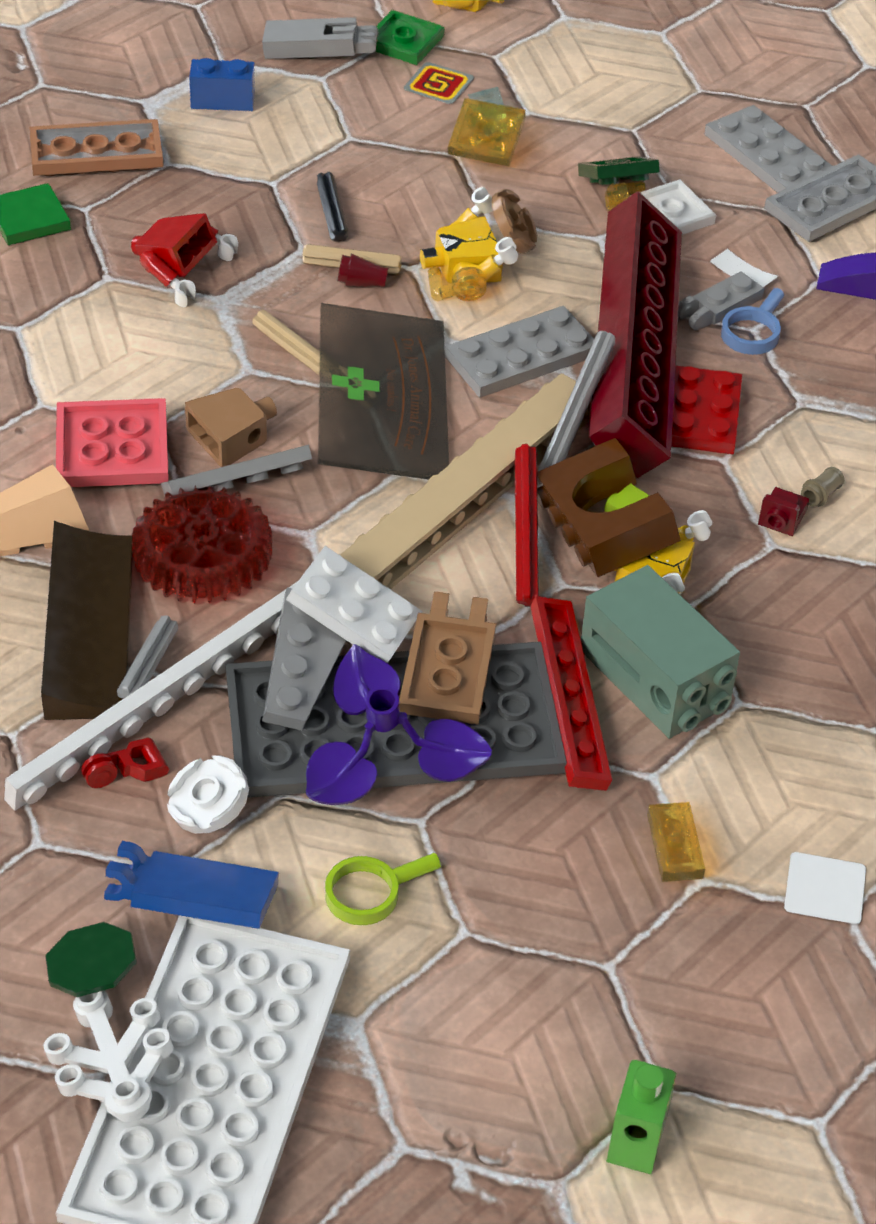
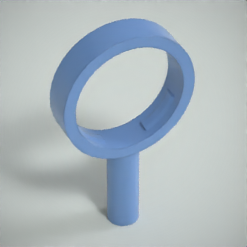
(763, 315)

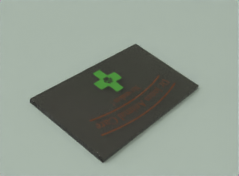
(382, 392)

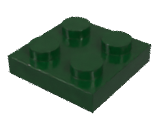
(626, 168)

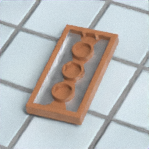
(95, 147)

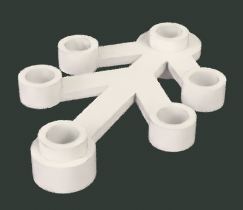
(127, 1095)

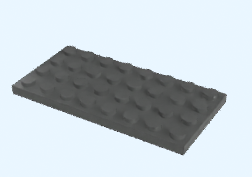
(514, 720)

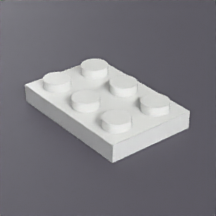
(354, 604)

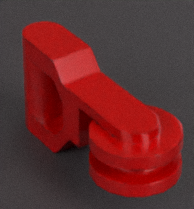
(102, 770)

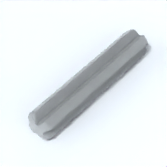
(148, 656)

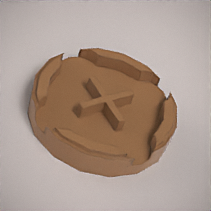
(514, 221)

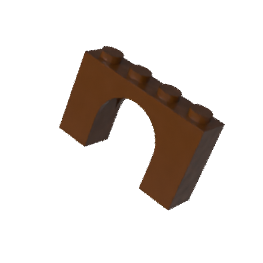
(604, 538)

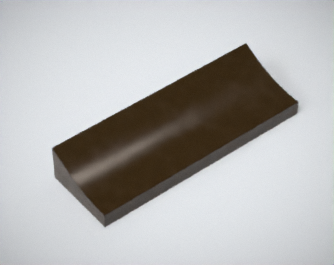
(86, 623)

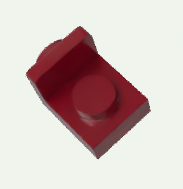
(783, 511)

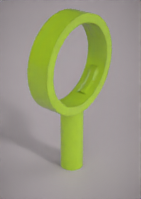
(392, 876)

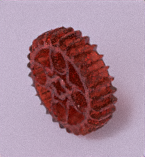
(206, 543)

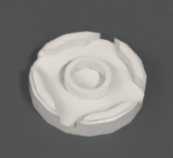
(207, 794)

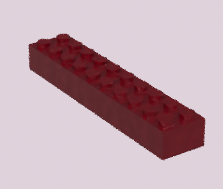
(642, 313)

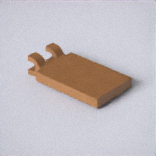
(448, 663)

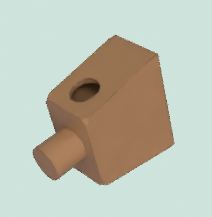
(229, 423)

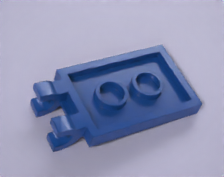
(192, 886)

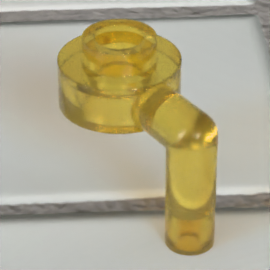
(619, 192)
(466, 284)

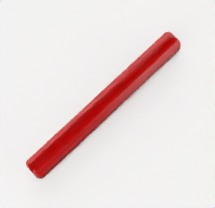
(526, 525)

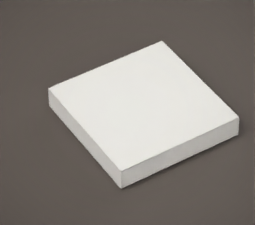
(681, 206)

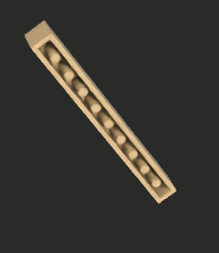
(461, 490)

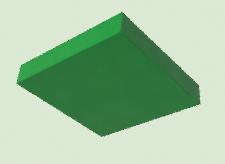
(407, 37)
(31, 214)

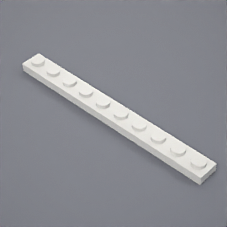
(151, 699)

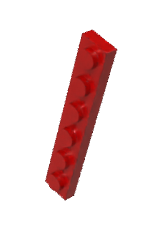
(572, 694)

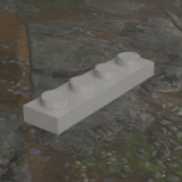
(252, 469)

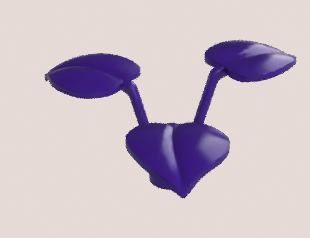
(372, 686)

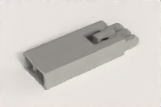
(317, 38)

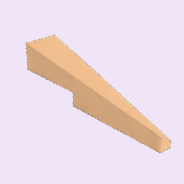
(31, 509)

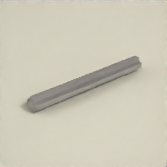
(579, 399)

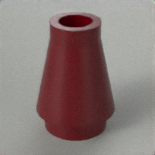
(360, 272)

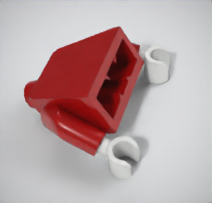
(176, 246)

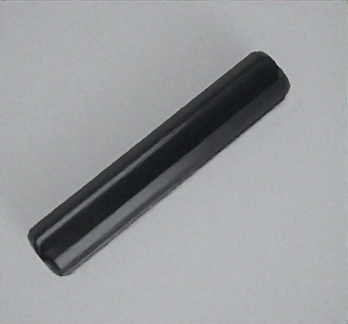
(332, 206)

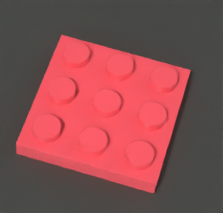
(112, 442)

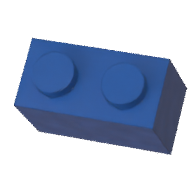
(222, 84)

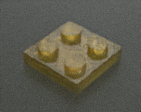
(486, 132)

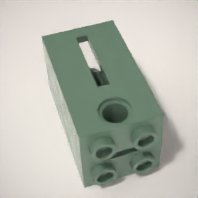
(659, 651)

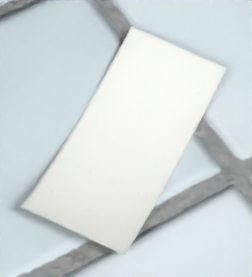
(732, 264)

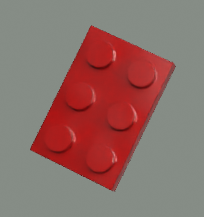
(705, 409)

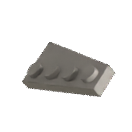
(300, 666)

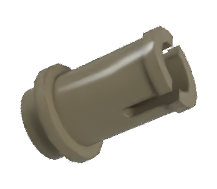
(822, 486)

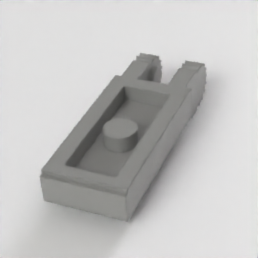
(715, 302)

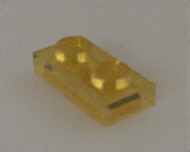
(675, 842)

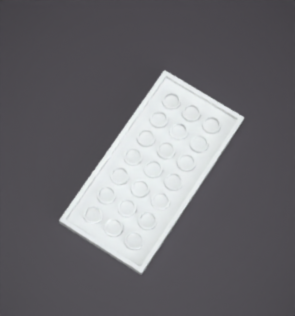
(244, 1038)

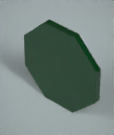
(90, 959)

